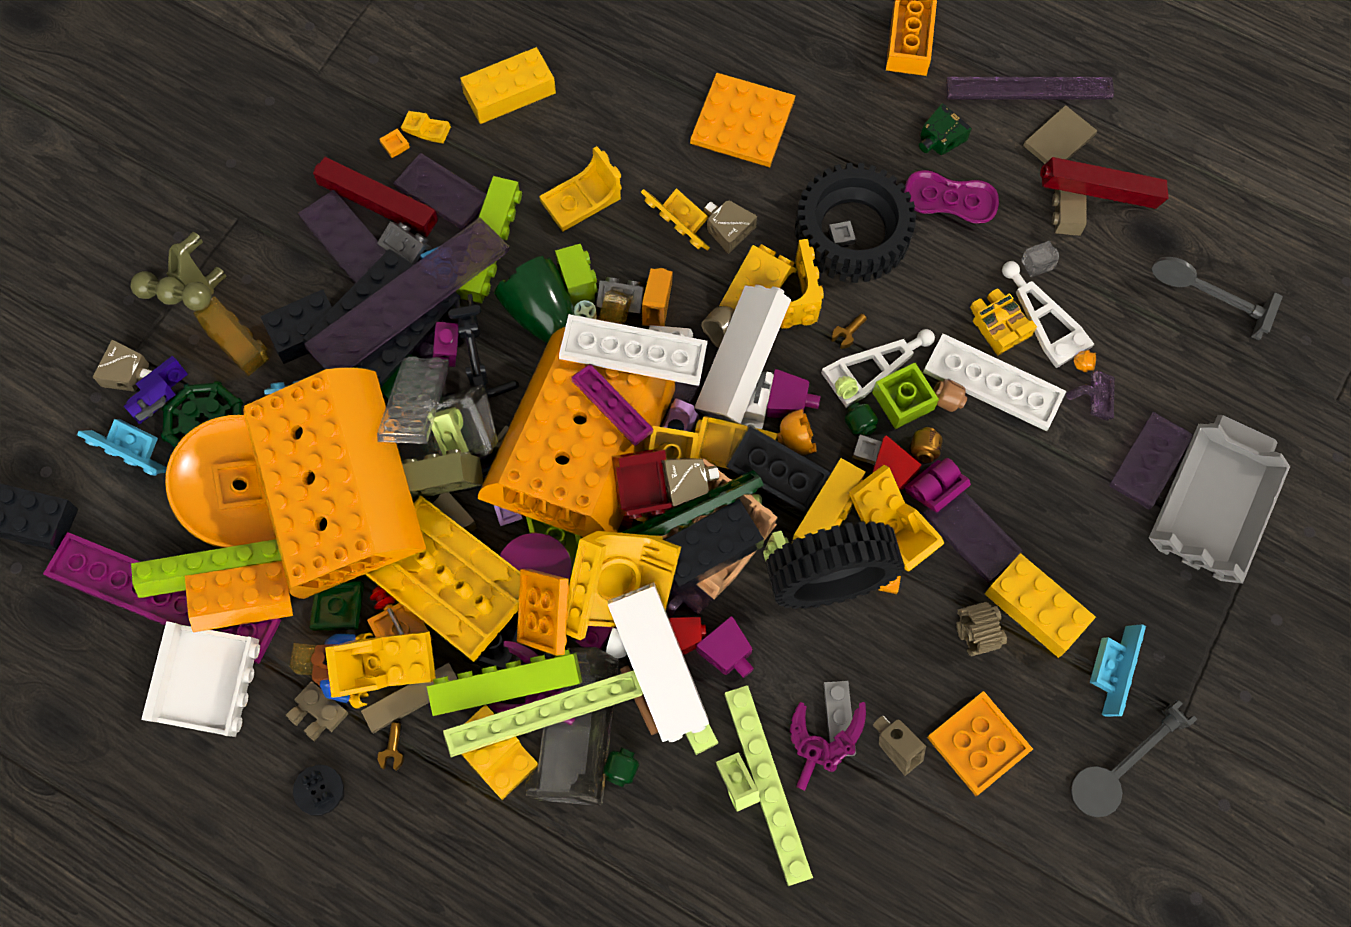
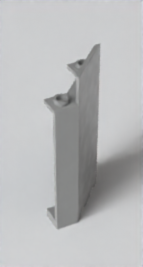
(1221, 499)

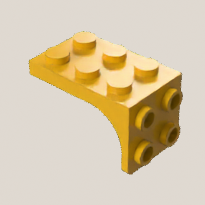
(585, 193)
(761, 269)
(807, 308)
(719, 438)

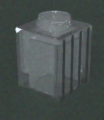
(1040, 258)

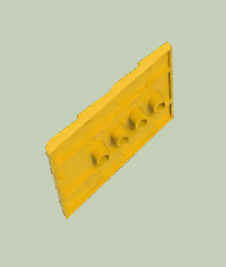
(454, 583)

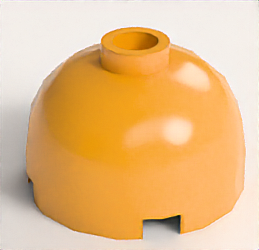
(797, 433)

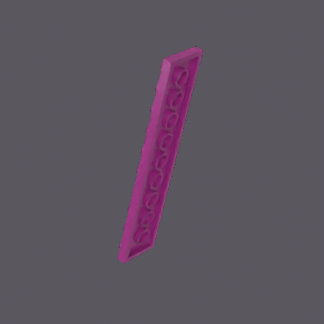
(109, 578)

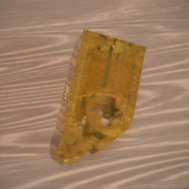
(615, 307)

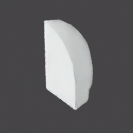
(615, 645)

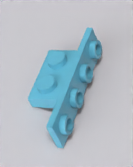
(129, 443)
(1116, 667)

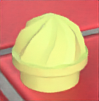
(846, 387)

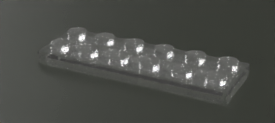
(413, 400)

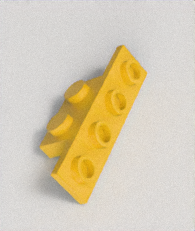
(683, 213)

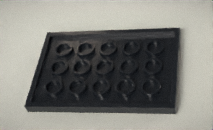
(388, 356)

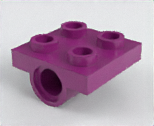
(938, 484)

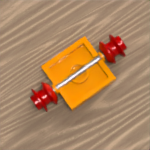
(393, 619)

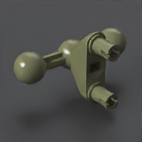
(183, 281)

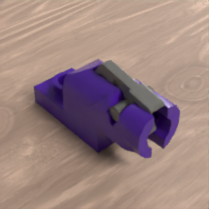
(155, 390)

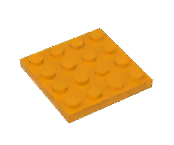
(743, 119)

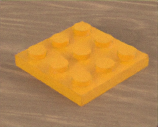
(542, 611)
(979, 743)

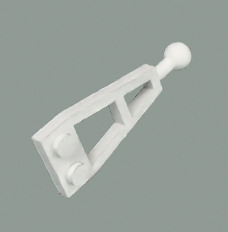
(1064, 348)
(839, 368)

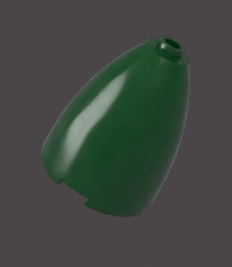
(536, 297)

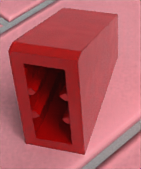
(901, 464)
(688, 632)

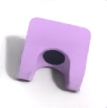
(681, 416)

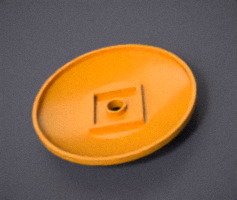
(202, 487)

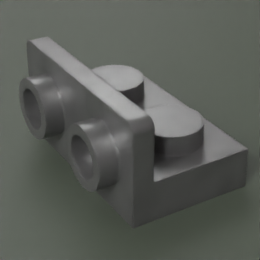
(403, 242)
(632, 288)

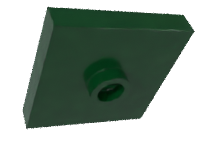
(337, 607)

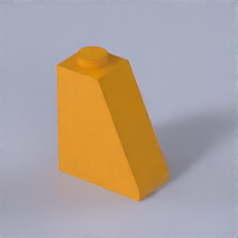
(656, 297)

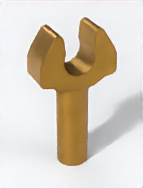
(848, 331)
(392, 750)

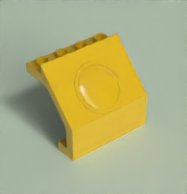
(611, 566)

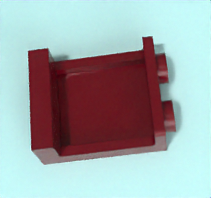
(640, 483)

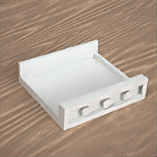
(201, 679)

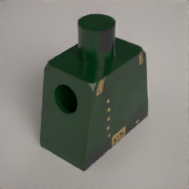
(943, 131)

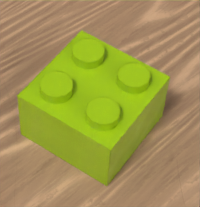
(576, 273)
(905, 395)

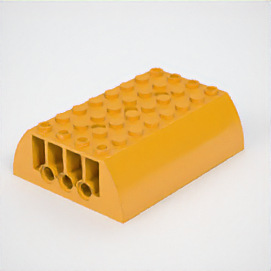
(355, 484)
(583, 491)

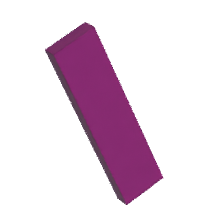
(612, 404)

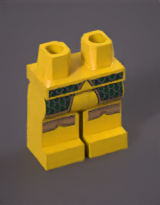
(1001, 321)

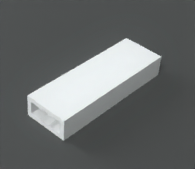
(743, 353)
(658, 663)

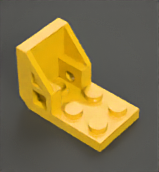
(880, 500)
(379, 663)

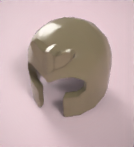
(717, 323)

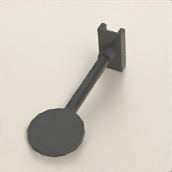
(1182, 274)
(1098, 790)

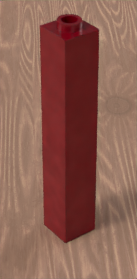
(1104, 183)
(375, 196)

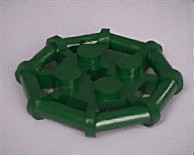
(196, 408)

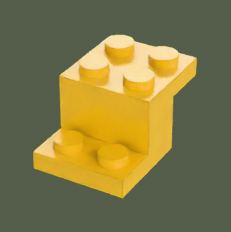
(501, 763)

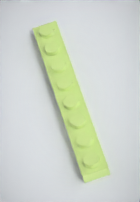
(541, 713)
(769, 786)

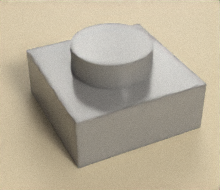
(842, 233)
(867, 449)

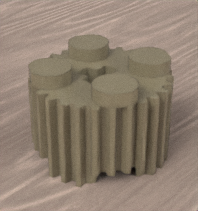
(981, 628)

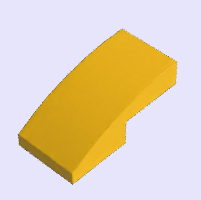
(423, 127)

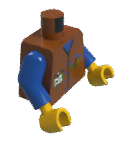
(320, 668)

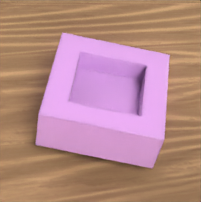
(506, 516)

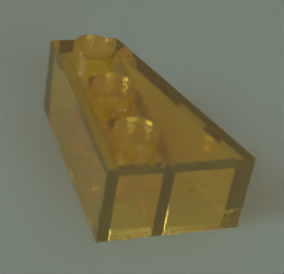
(232, 337)

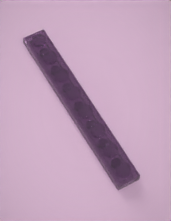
(1029, 88)

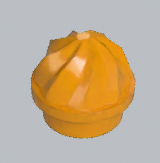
(1085, 361)

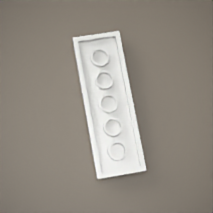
(633, 349)
(995, 382)

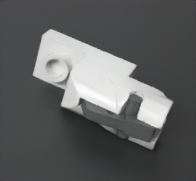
(758, 403)

